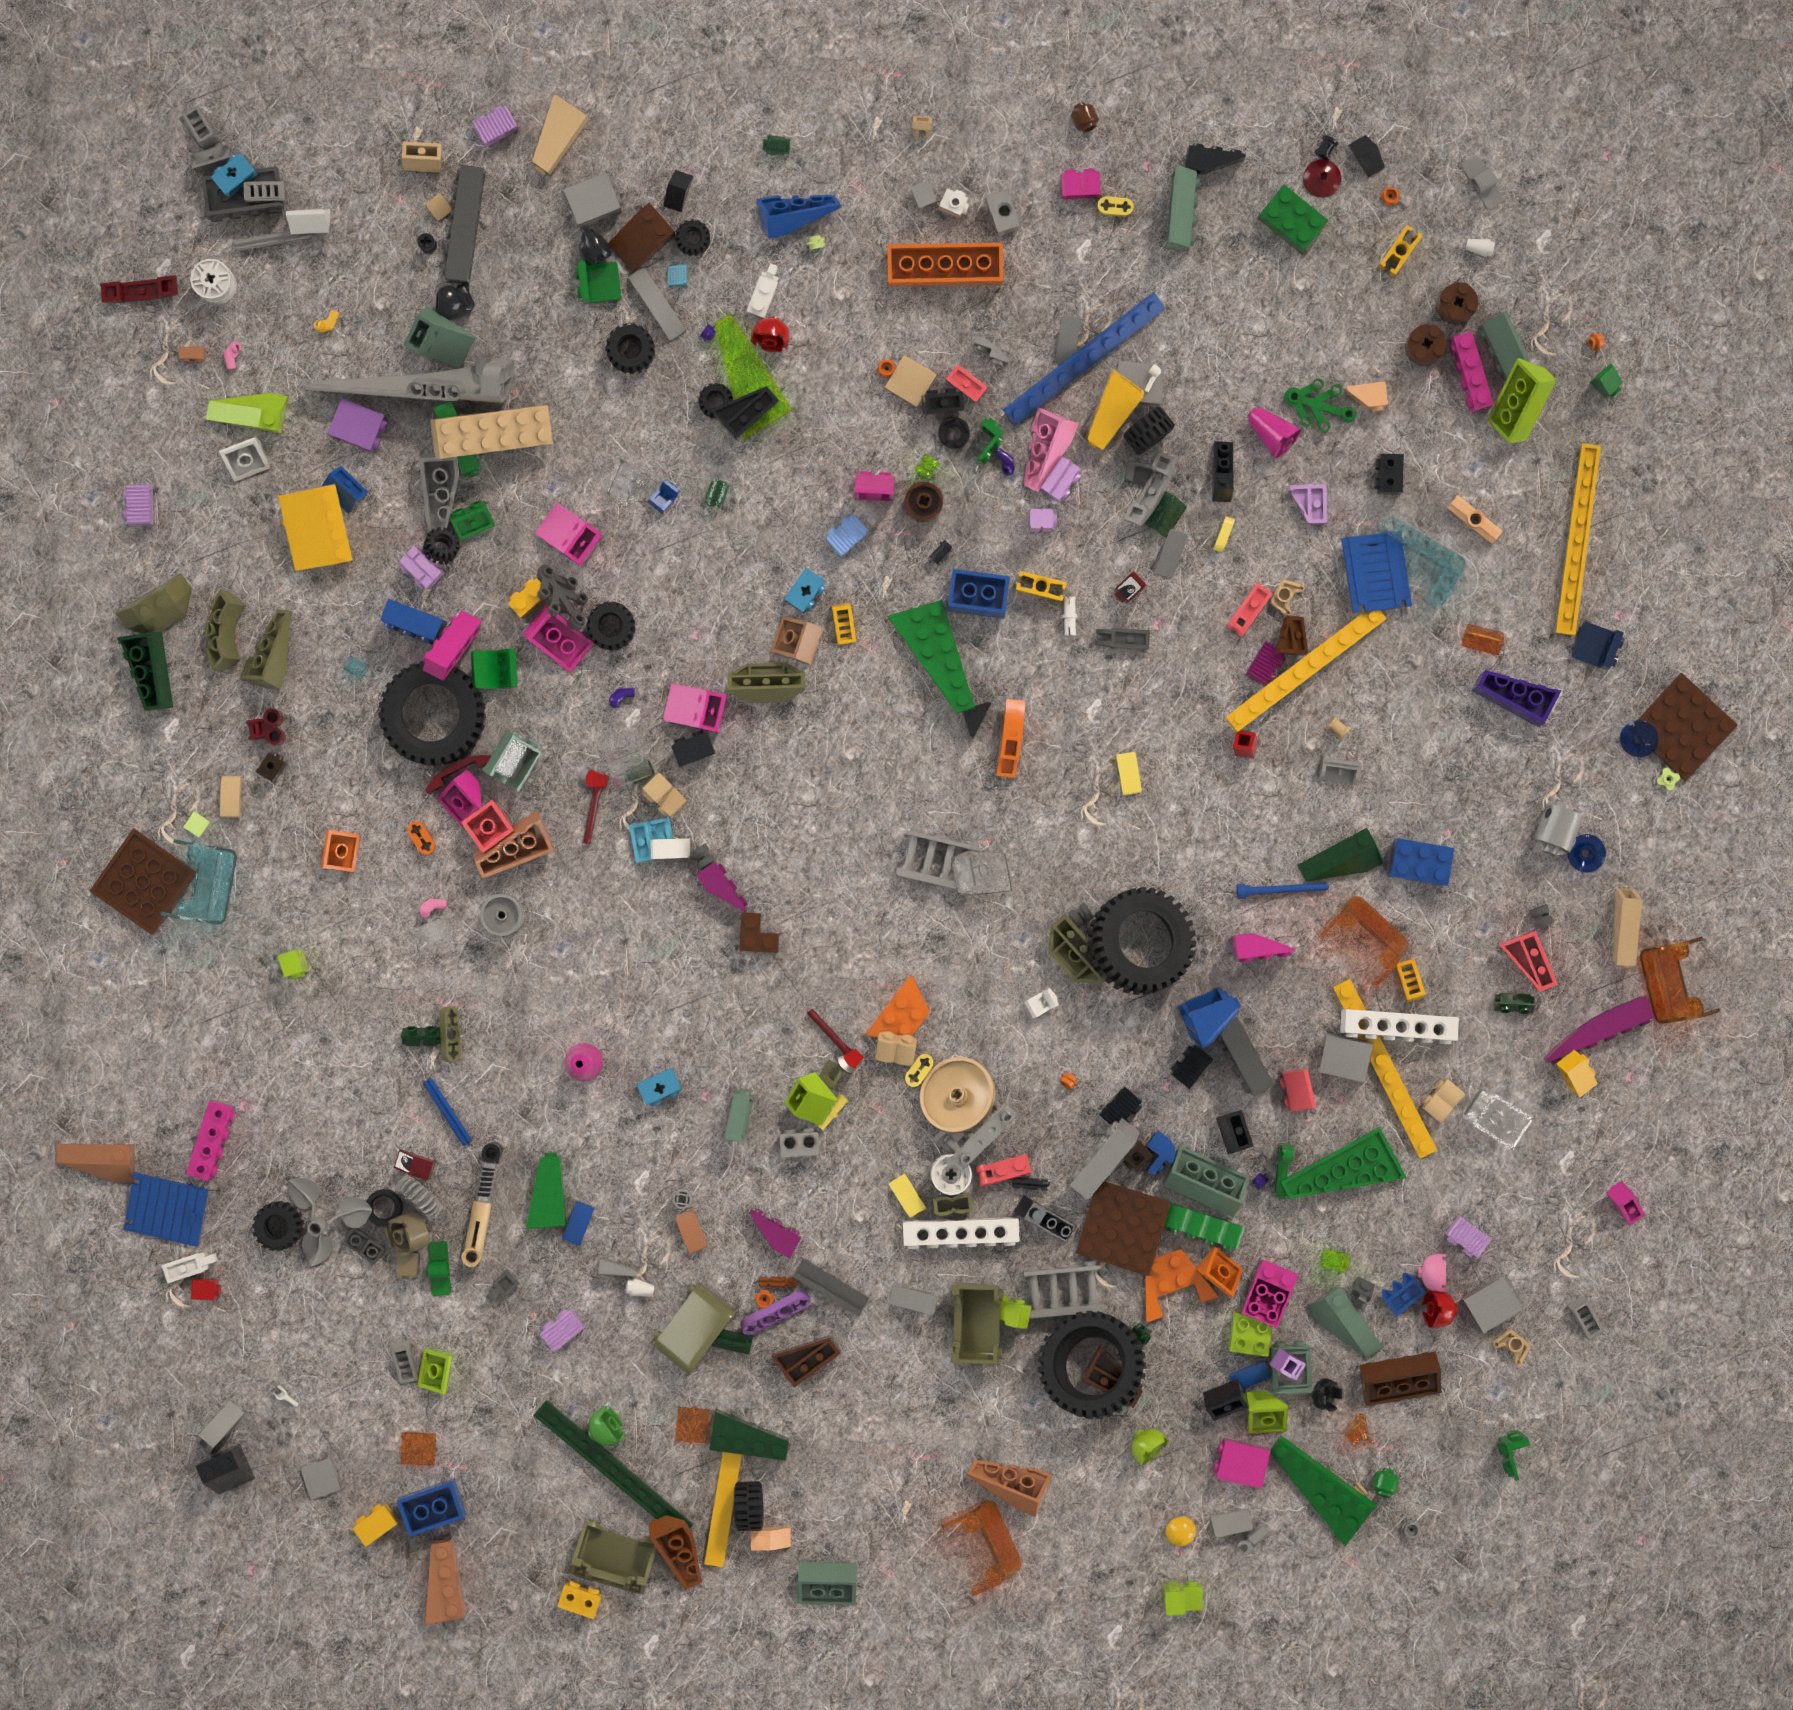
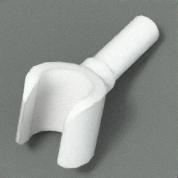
(1155, 371)
(283, 1395)

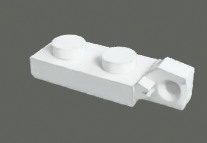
(763, 292)
(187, 1266)

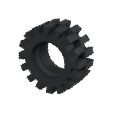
(692, 226)
(710, 390)
(445, 537)

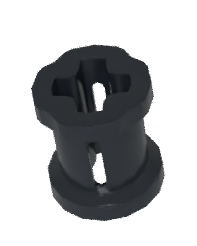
(1321, 152)
(423, 239)

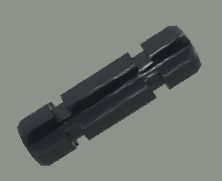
(1030, 1183)

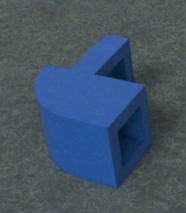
(1165, 1151)

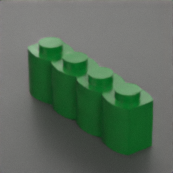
(1204, 1226)

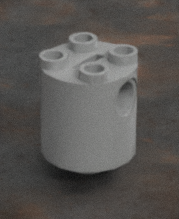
(1558, 828)

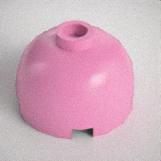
(1434, 1272)

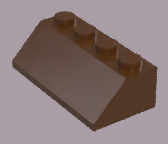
(1400, 1378)

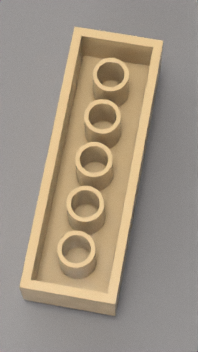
(491, 431)

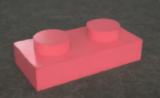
(967, 383)

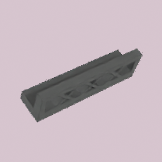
(830, 1287)

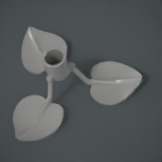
(315, 1244)

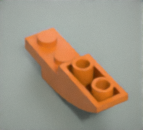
(1011, 738)

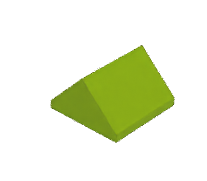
(435, 1370)

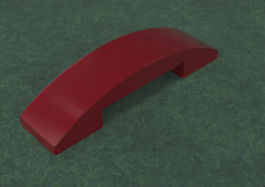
(139, 290)
(438, 781)

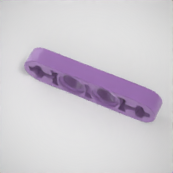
(755, 1321)

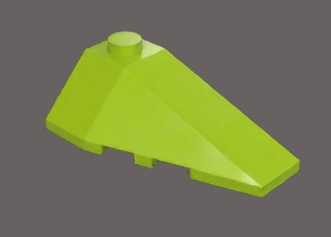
(255, 411)

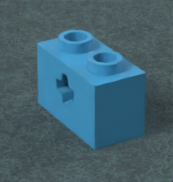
(228, 183)
(795, 595)
(668, 1079)

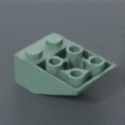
(439, 338)

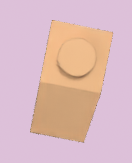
(1369, 396)
(770, 1538)

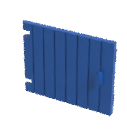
(1375, 573)
(166, 1209)

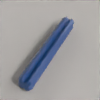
(447, 1111)

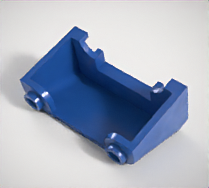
(1208, 1015)

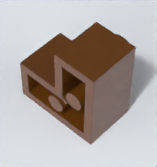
(751, 937)

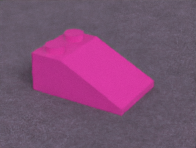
(874, 487)
(557, 639)

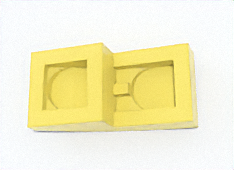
(1129, 773)
(907, 1196)

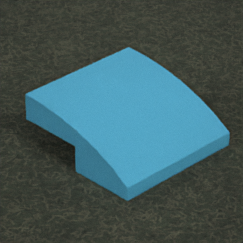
(644, 832)

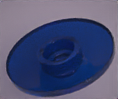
(1643, 731)
(1595, 857)

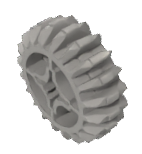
(418, 1197)

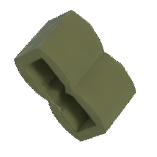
(948, 1204)

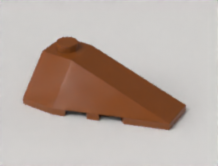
(678, 1548)

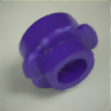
(708, 333)
(1260, 1180)

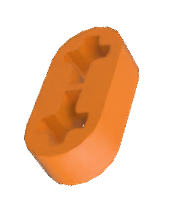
(418, 840)

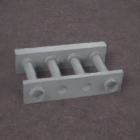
(925, 873)
(981, 1139)
(1074, 1306)

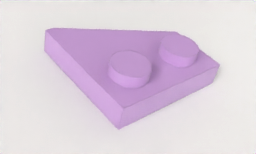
(1311, 502)

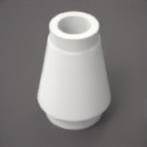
(1482, 247)
(637, 1287)

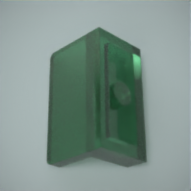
(1166, 514)

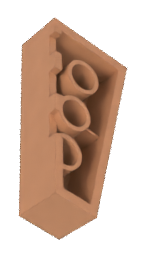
(524, 844)
(445, 1592)

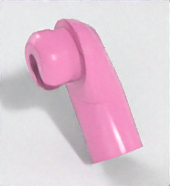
(230, 355)
(430, 905)

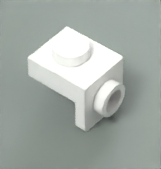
(1041, 1003)

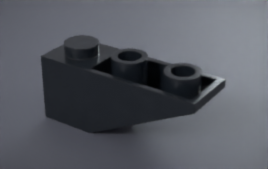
(1211, 159)
(1222, 472)
(1044, 1218)

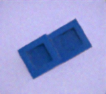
(578, 1223)

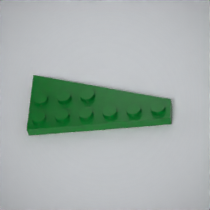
(1334, 1499)

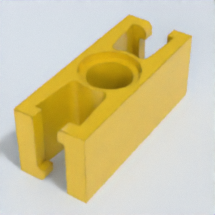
(1392, 252)
(1034, 592)

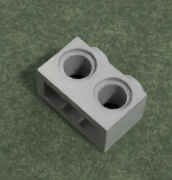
(800, 1148)

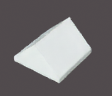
(308, 221)
(245, 459)

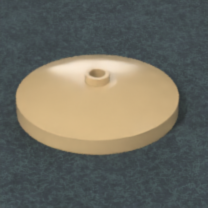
(946, 1084)

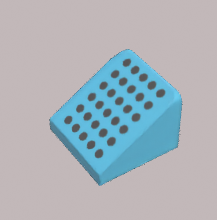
(677, 275)

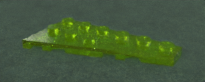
(747, 371)

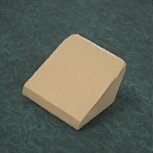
(438, 207)

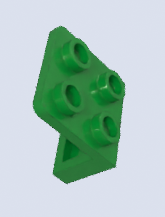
(598, 282)
(991, 428)
(494, 669)
(1512, 1441)

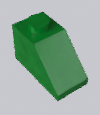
(1607, 381)

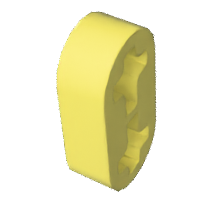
(1114, 211)
(1223, 534)
(915, 1067)

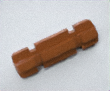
(777, 1282)

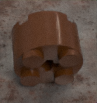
(1460, 293)
(1420, 354)
(920, 512)

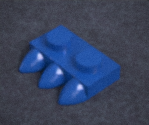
(1403, 1295)

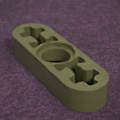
(445, 1048)

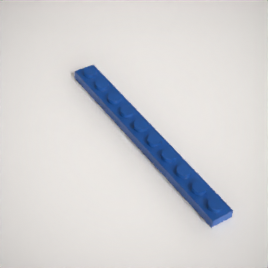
(1083, 359)

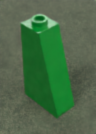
(468, 464)
(548, 1196)

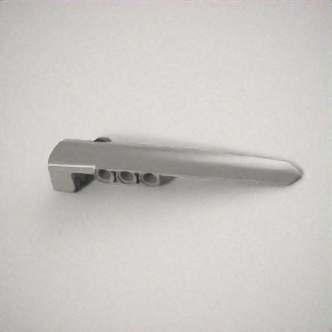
(484, 382)

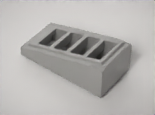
(207, 137)
(264, 184)
(609, 1267)
(1579, 1307)
(396, 1354)

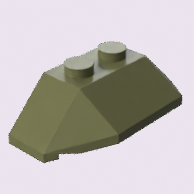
(158, 607)
(766, 682)
(1071, 952)

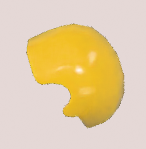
(1180, 1531)

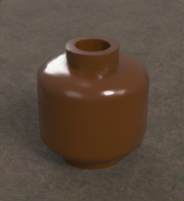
(1084, 117)

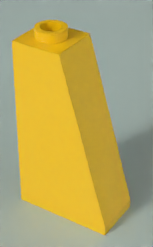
(1115, 406)

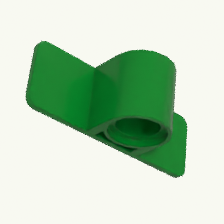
(439, 1268)

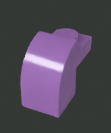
(1287, 1364)

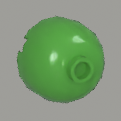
(605, 1427)

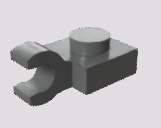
(504, 1284)
(1363, 1291)

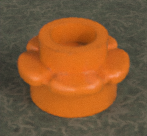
(1390, 191)
(1596, 341)
(881, 369)
(1068, 1080)
(764, 1294)

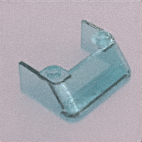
(211, 884)

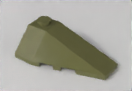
(270, 660)

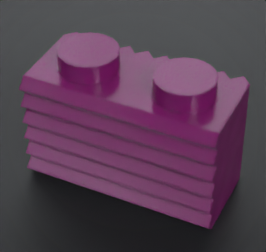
(1265, 664)

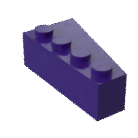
(1517, 696)

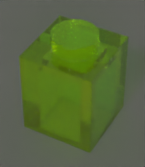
(1335, 1260)

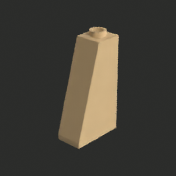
(558, 134)
(1626, 927)

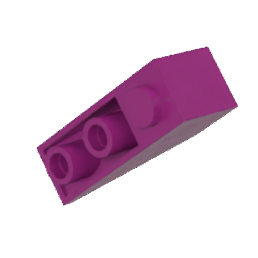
(717, 884)
(779, 1237)

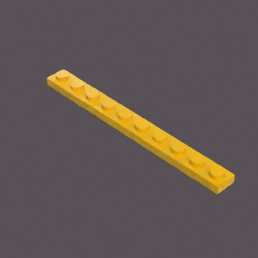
(1578, 539)
(1304, 669)
(1389, 1077)

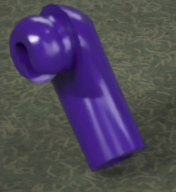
(1007, 462)
(619, 694)

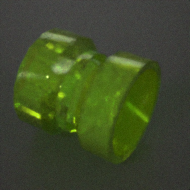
(926, 467)

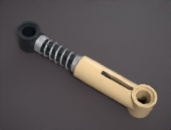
(481, 1207)

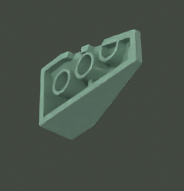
(1342, 1319)

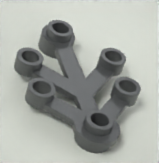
(548, 577)

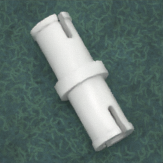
(1069, 617)

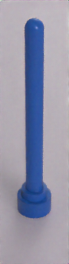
(1245, 891)

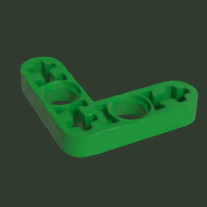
(1285, 1156)

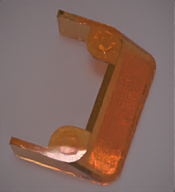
(1359, 911)
(1667, 985)
(988, 1518)

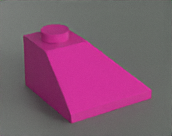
(461, 796)

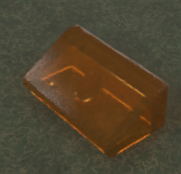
(1483, 639)

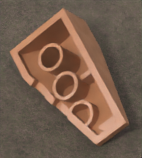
(104, 1161)
(1014, 1485)

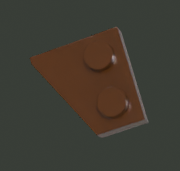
(1292, 637)

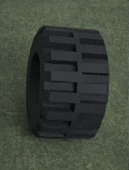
(630, 332)
(1149, 430)
(595, 619)
(263, 1233)
(748, 1506)

